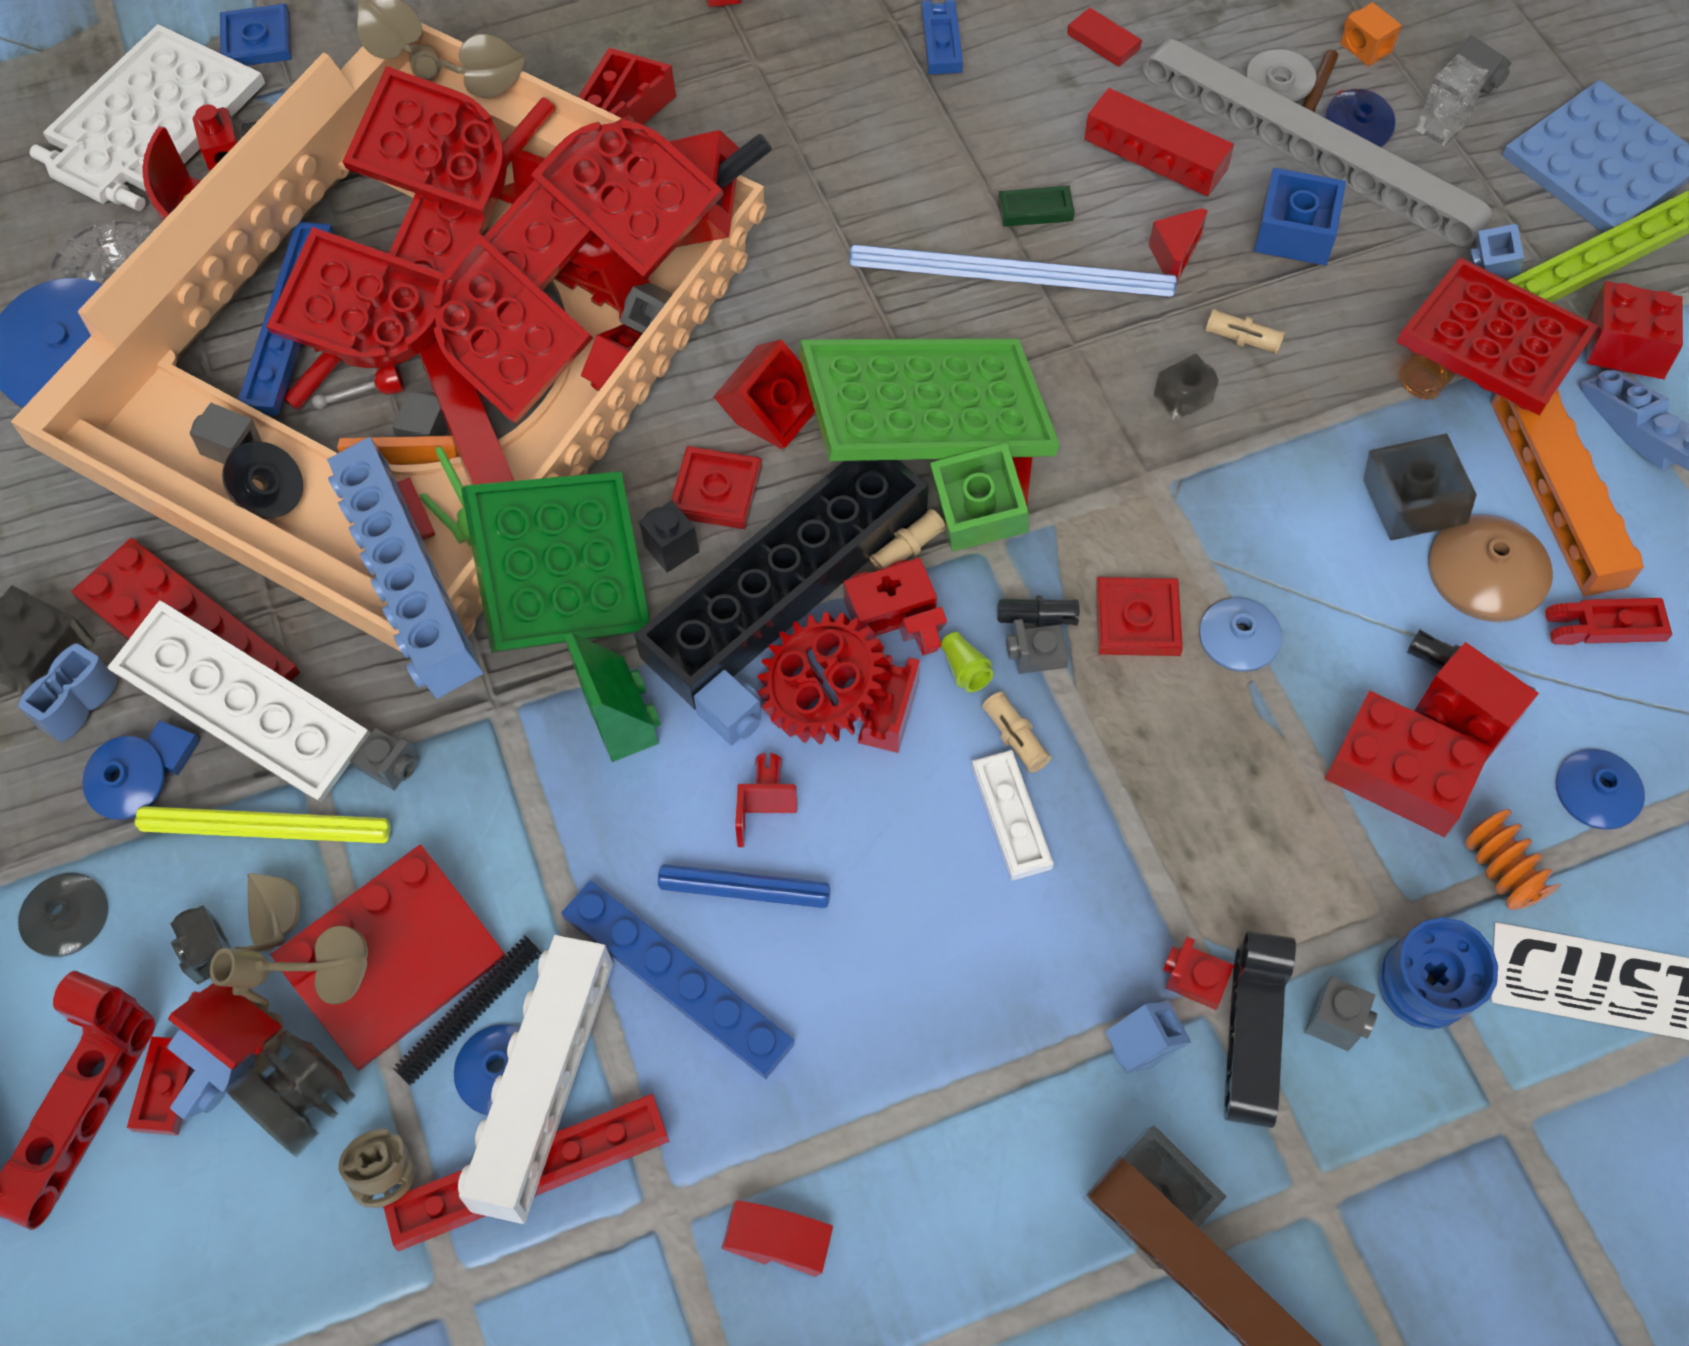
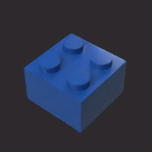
(1300, 216)

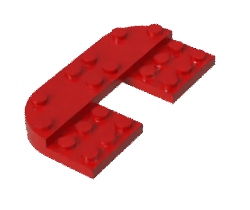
(597, 181)
(379, 304)

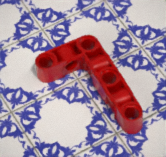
(77, 1103)

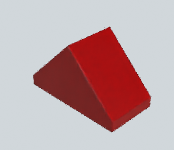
(1175, 240)

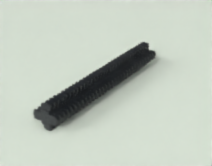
(466, 1010)

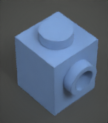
(1499, 251)
(729, 707)
(1147, 1036)

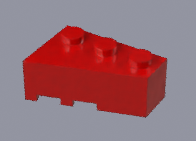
(630, 85)
(601, 274)

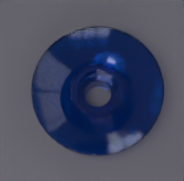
(1347, 109)

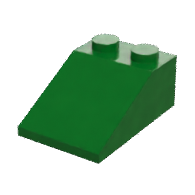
(614, 698)

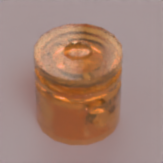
(1424, 377)

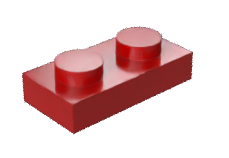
(158, 1087)

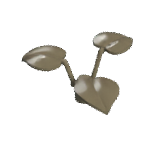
(486, 60)
(272, 913)

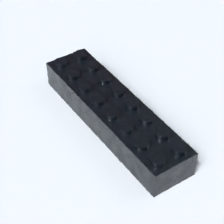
(780, 573)

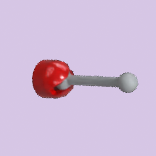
(386, 381)

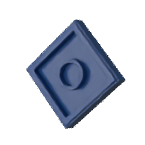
(256, 34)

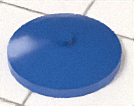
(41, 334)

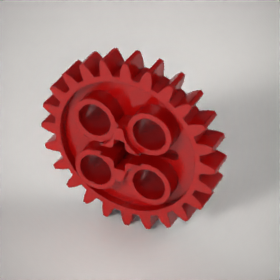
(856, 657)

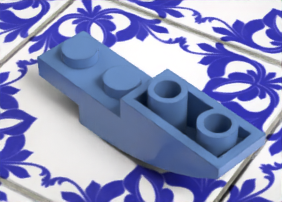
(1639, 418)

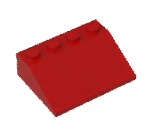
(419, 957)

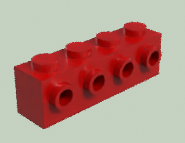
(1158, 141)

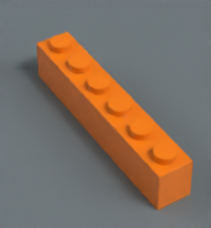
(1571, 496)

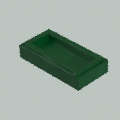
(1036, 206)

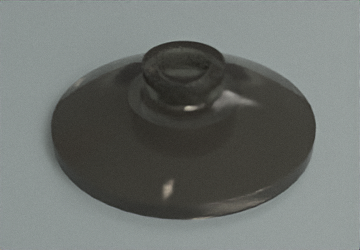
(74, 926)

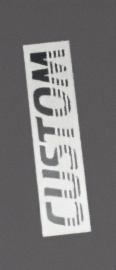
(1592, 980)

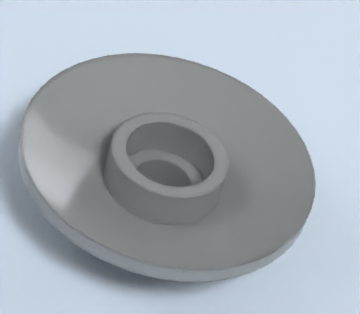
(1283, 73)

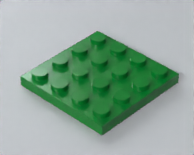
(555, 559)

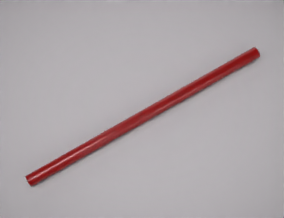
(326, 362)

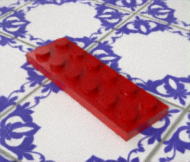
(134, 581)

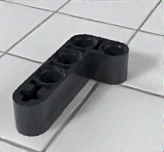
(1256, 1027)

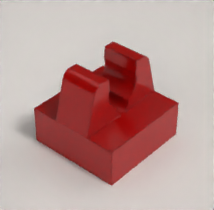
(924, 629)

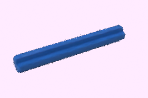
(744, 886)

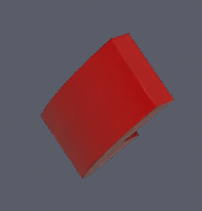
(777, 1236)

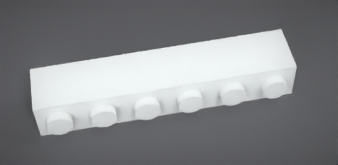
(536, 1080)

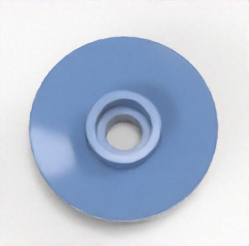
(1237, 648)

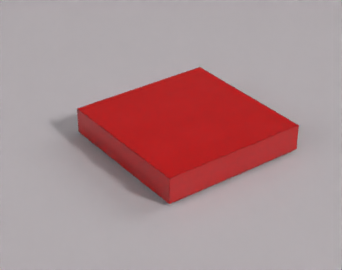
(717, 486)
(1138, 616)

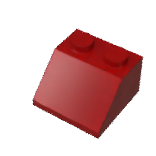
(768, 394)

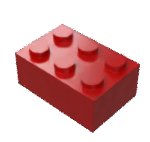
(1408, 764)

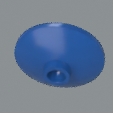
(139, 779)
(1589, 800)
(471, 1067)

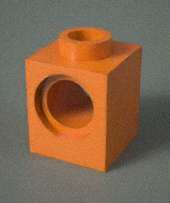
(1370, 33)

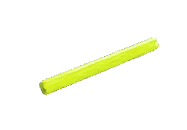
(263, 824)

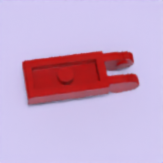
(1610, 621)

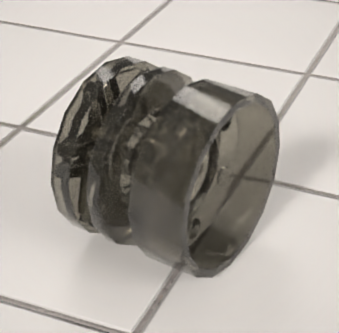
(290, 1092)

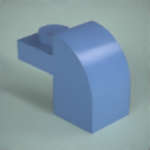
(208, 1081)

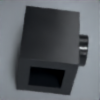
(669, 536)

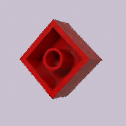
(1636, 330)
(1476, 697)

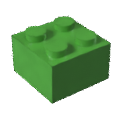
(980, 497)

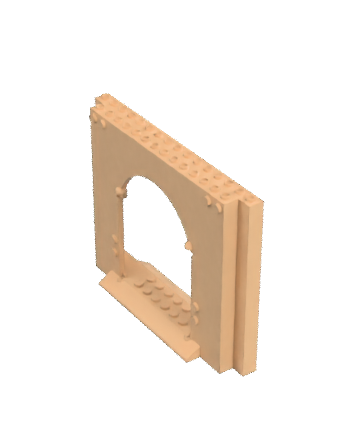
(128, 411)

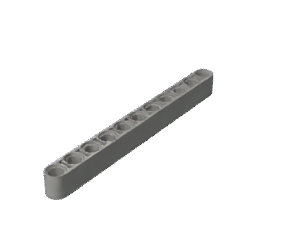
(1318, 143)

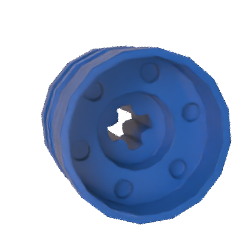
(1456, 958)

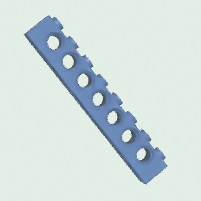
(403, 570)

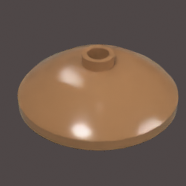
(1486, 583)

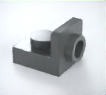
(1037, 648)
(386, 759)

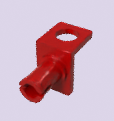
(765, 795)

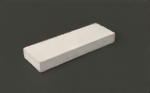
(1012, 815)

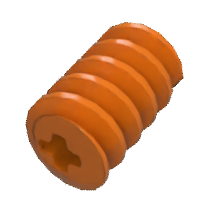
(1509, 861)

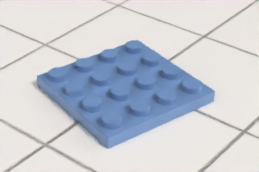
(1603, 157)

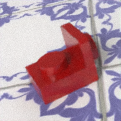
(1197, 974)

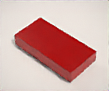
(1104, 37)

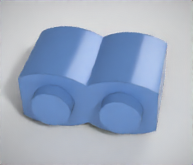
(64, 697)

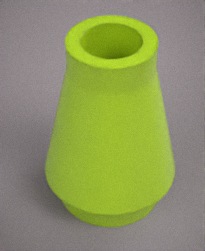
(967, 664)

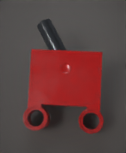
(722, 163)

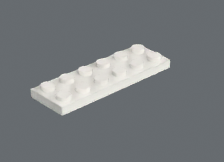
(239, 701)

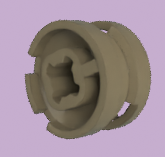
(375, 1165)

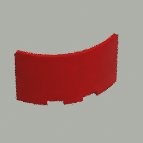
(165, 174)

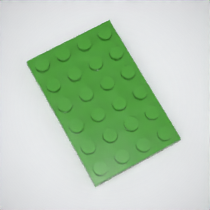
(925, 398)

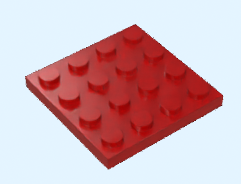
(1498, 335)

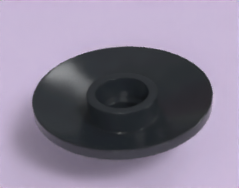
(270, 466)

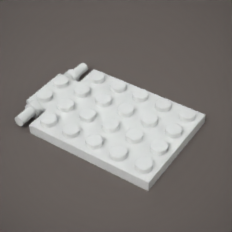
(114, 120)

